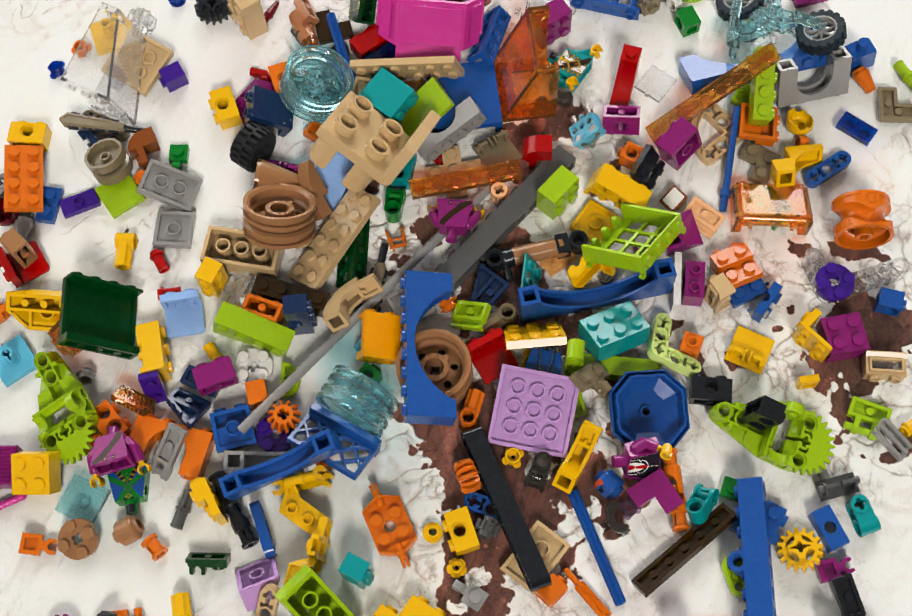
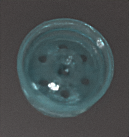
(312, 93)
(358, 400)

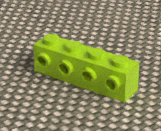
(762, 96)

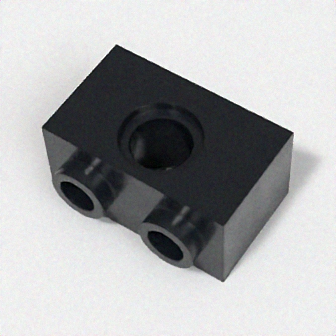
(700, 396)

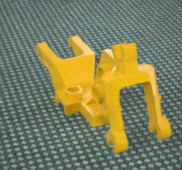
(306, 516)

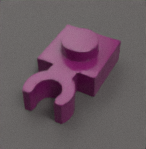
(830, 569)

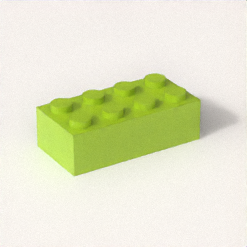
(309, 596)

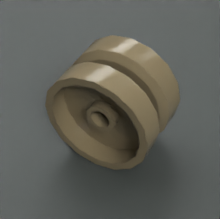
(108, 161)

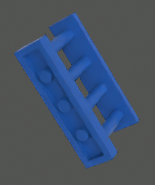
(613, 8)

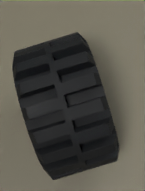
(250, 144)

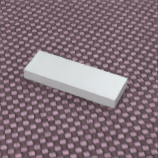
(676, 291)

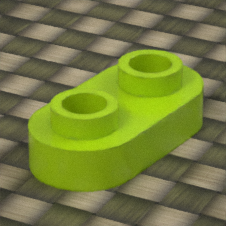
(731, 579)

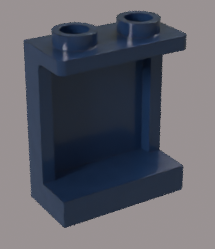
(268, 109)

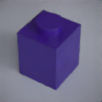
(173, 77)

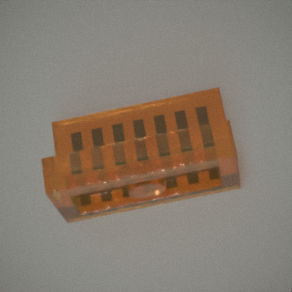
(133, 400)

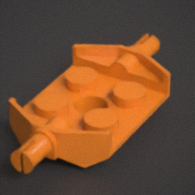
(384, 510)

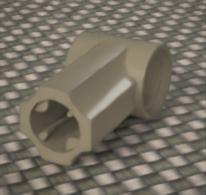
(498, 320)

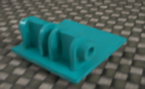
(530, 272)

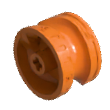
(862, 219)

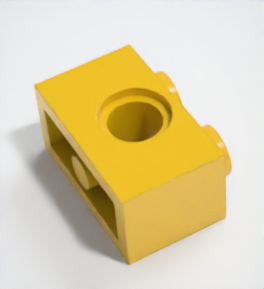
(225, 117)
(20, 132)
(460, 519)

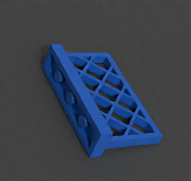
(346, 431)

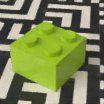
(557, 192)

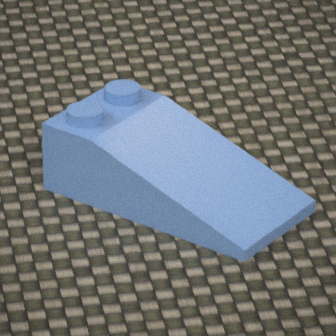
(332, 178)

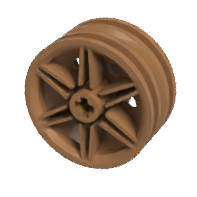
(279, 216)
(456, 353)

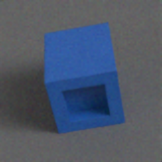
(890, 302)

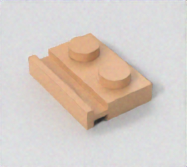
(706, 217)

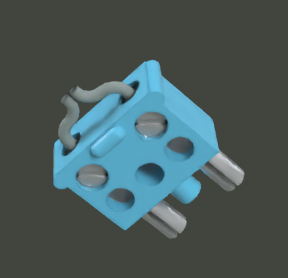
(586, 130)

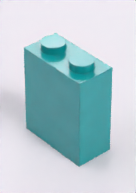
(390, 95)

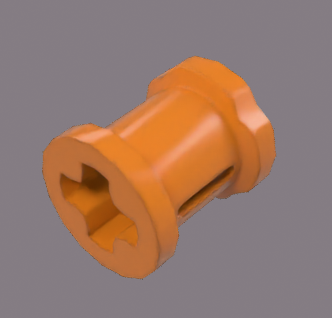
(154, 547)

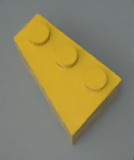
(617, 187)
(154, 349)

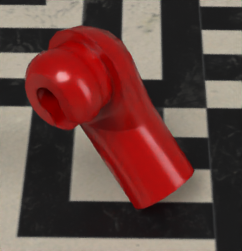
(260, 73)

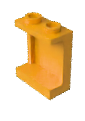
(379, 337)

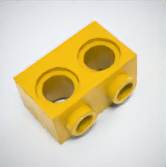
(211, 277)

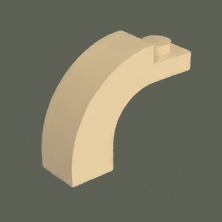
(346, 298)

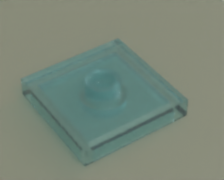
(82, 500)

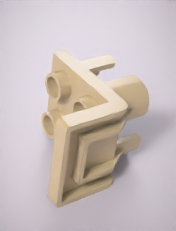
(369, 141)

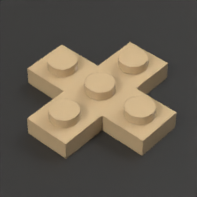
(453, 162)

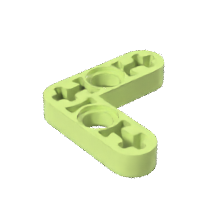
(686, 364)

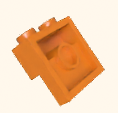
(759, 134)
(736, 264)

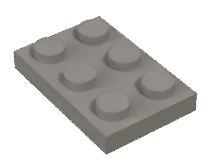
(169, 185)

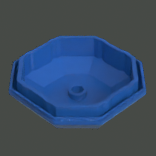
(660, 395)

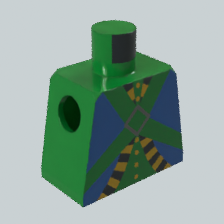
(130, 488)

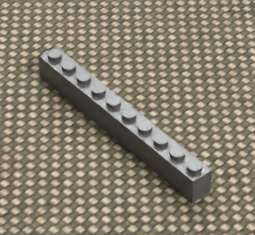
(503, 220)

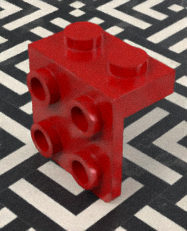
(16, 273)
(489, 354)

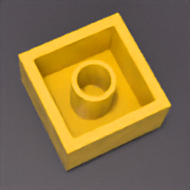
(36, 472)

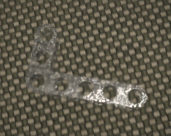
(869, 274)

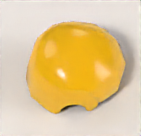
(798, 122)

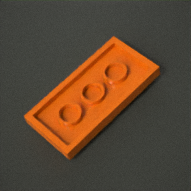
(23, 178)

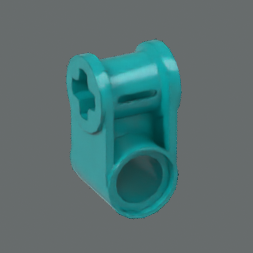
(701, 503)
(862, 517)

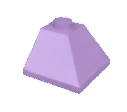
(253, 578)

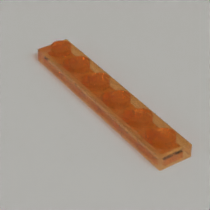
(465, 179)

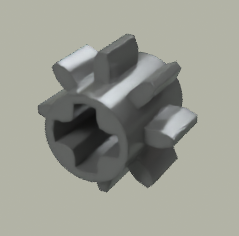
(487, 528)

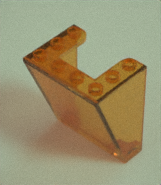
(522, 70)

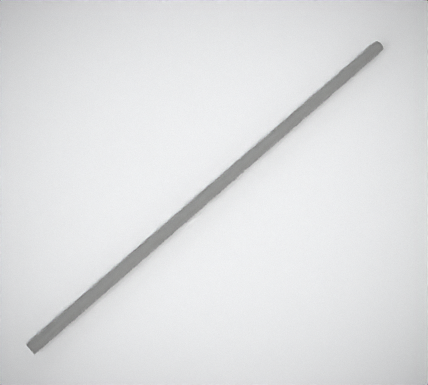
(338, 335)

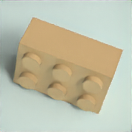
(249, 17)

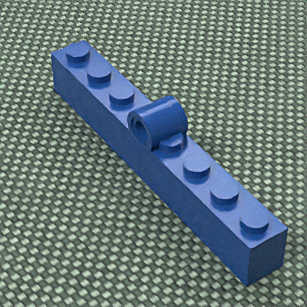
(755, 548)

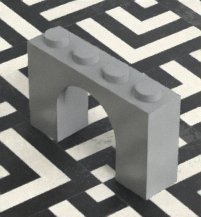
(831, 83)

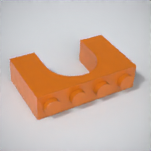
(198, 443)

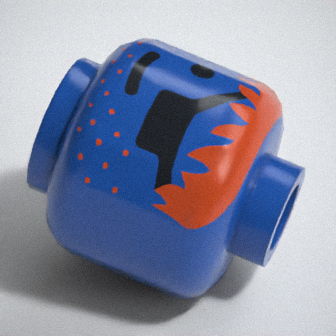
(608, 484)

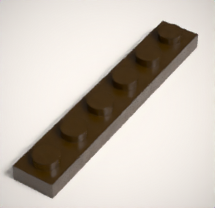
(683, 550)

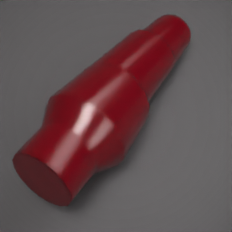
(269, 13)

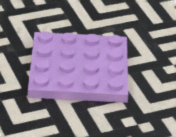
(533, 411)

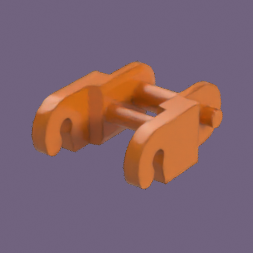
(390, 240)

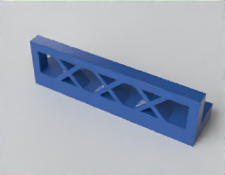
(494, 28)

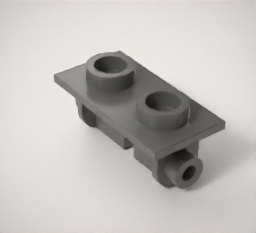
(837, 486)

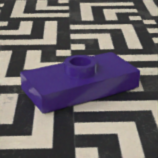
(79, 203)

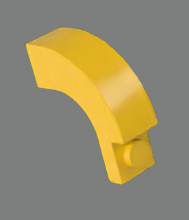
(578, 457)

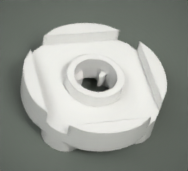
(253, 356)

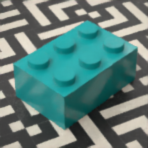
(613, 331)

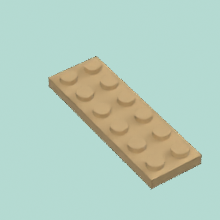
(410, 67)
(334, 239)

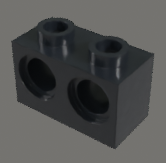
(764, 413)

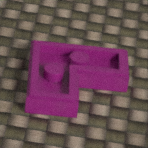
(656, 486)

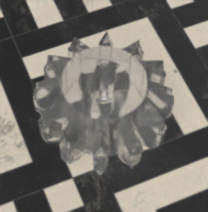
(142, 20)

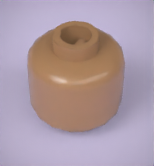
(128, 530)

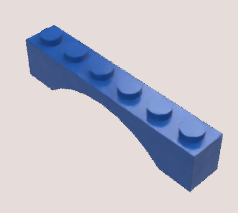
(311, 451)

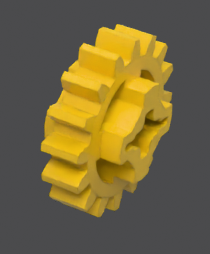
(791, 551)

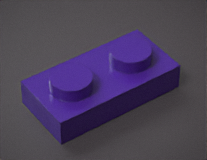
(153, 386)

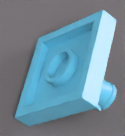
(15, 360)

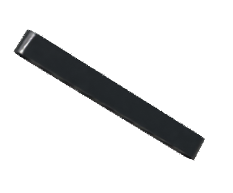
(506, 509)

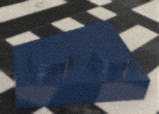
(187, 406)

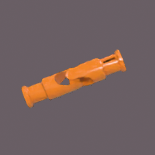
(673, 472)

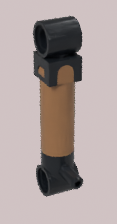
(559, 247)

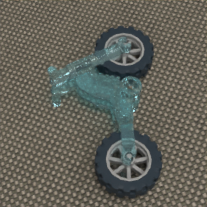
(758, 19)

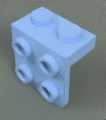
(183, 313)

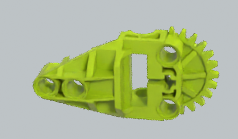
(59, 390)
(809, 451)

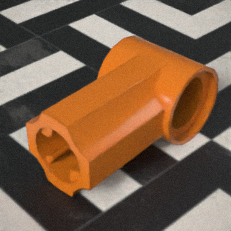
(472, 408)

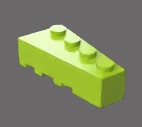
(252, 329)

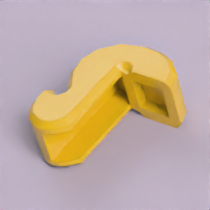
(581, 274)

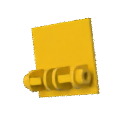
(749, 350)

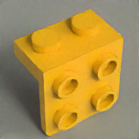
(809, 339)

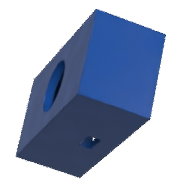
(830, 541)

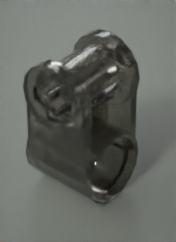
(537, 475)

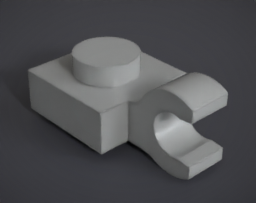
(472, 597)

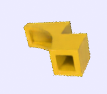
(795, 158)
(415, 607)

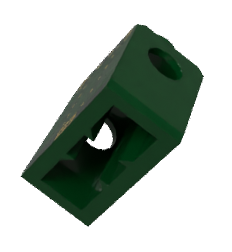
(362, 11)

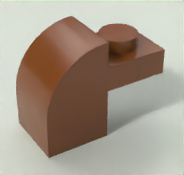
(142, 144)

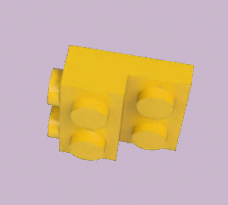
(205, 497)

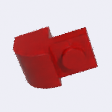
(537, 148)

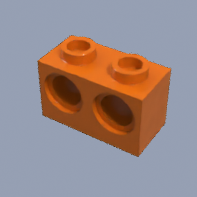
(113, 419)

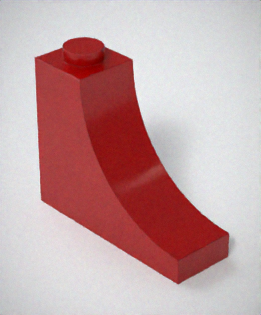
(626, 75)

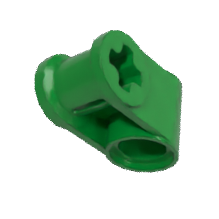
(395, 201)

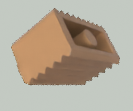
(18, 248)

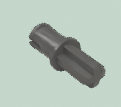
(182, 510)

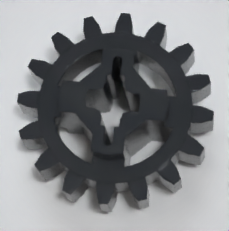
(212, 10)

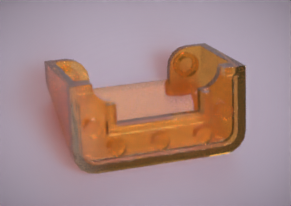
(770, 207)

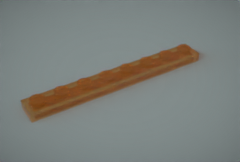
(717, 90)

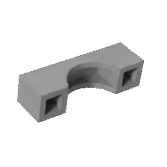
(467, 118)
(243, 459)

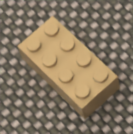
(240, 255)

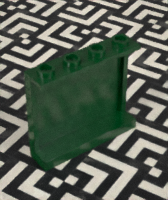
(98, 316)

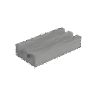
(892, 433)

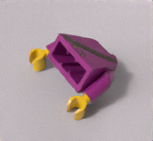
(454, 217)
(112, 454)

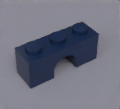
(299, 313)

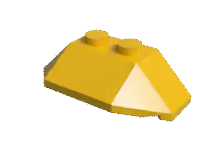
(34, 308)

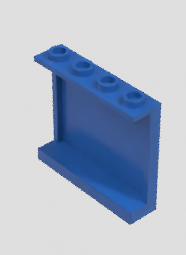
(479, 84)

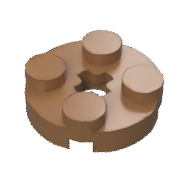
(67, 542)

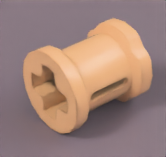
(496, 192)

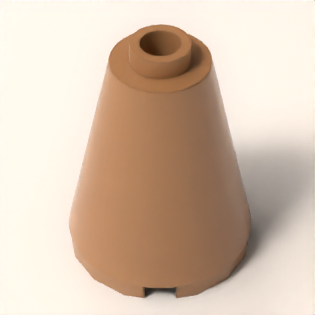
(271, 174)

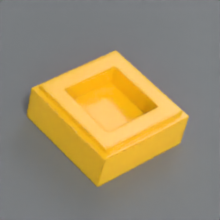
(807, 381)

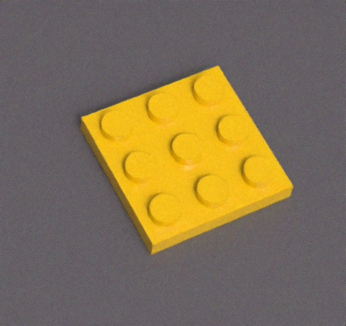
(534, 335)

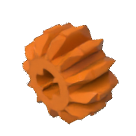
(276, 417)
(467, 476)

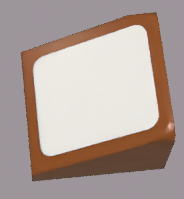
(673, 199)

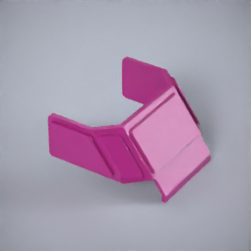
(430, 26)

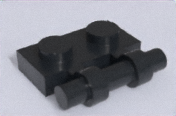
(645, 164)

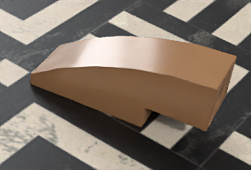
(311, 181)

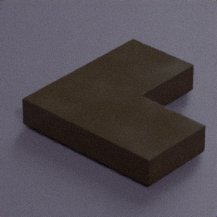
(323, 31)

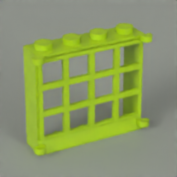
(601, 254)

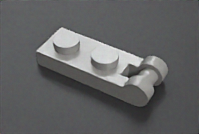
(168, 450)

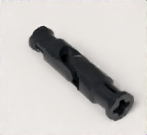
(239, 522)

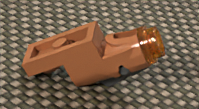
(303, 22)

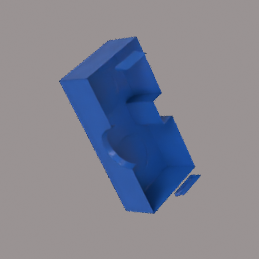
(763, 309)

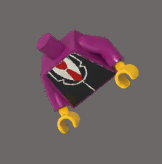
(641, 457)

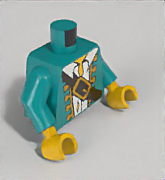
(574, 65)

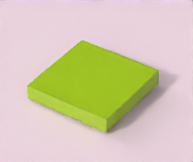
(120, 196)

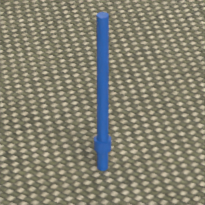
(725, 191)

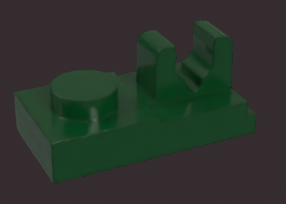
(206, 560)

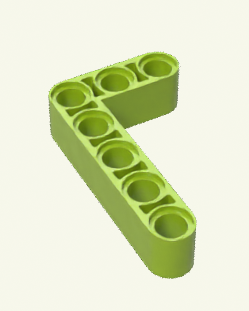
(577, 358)

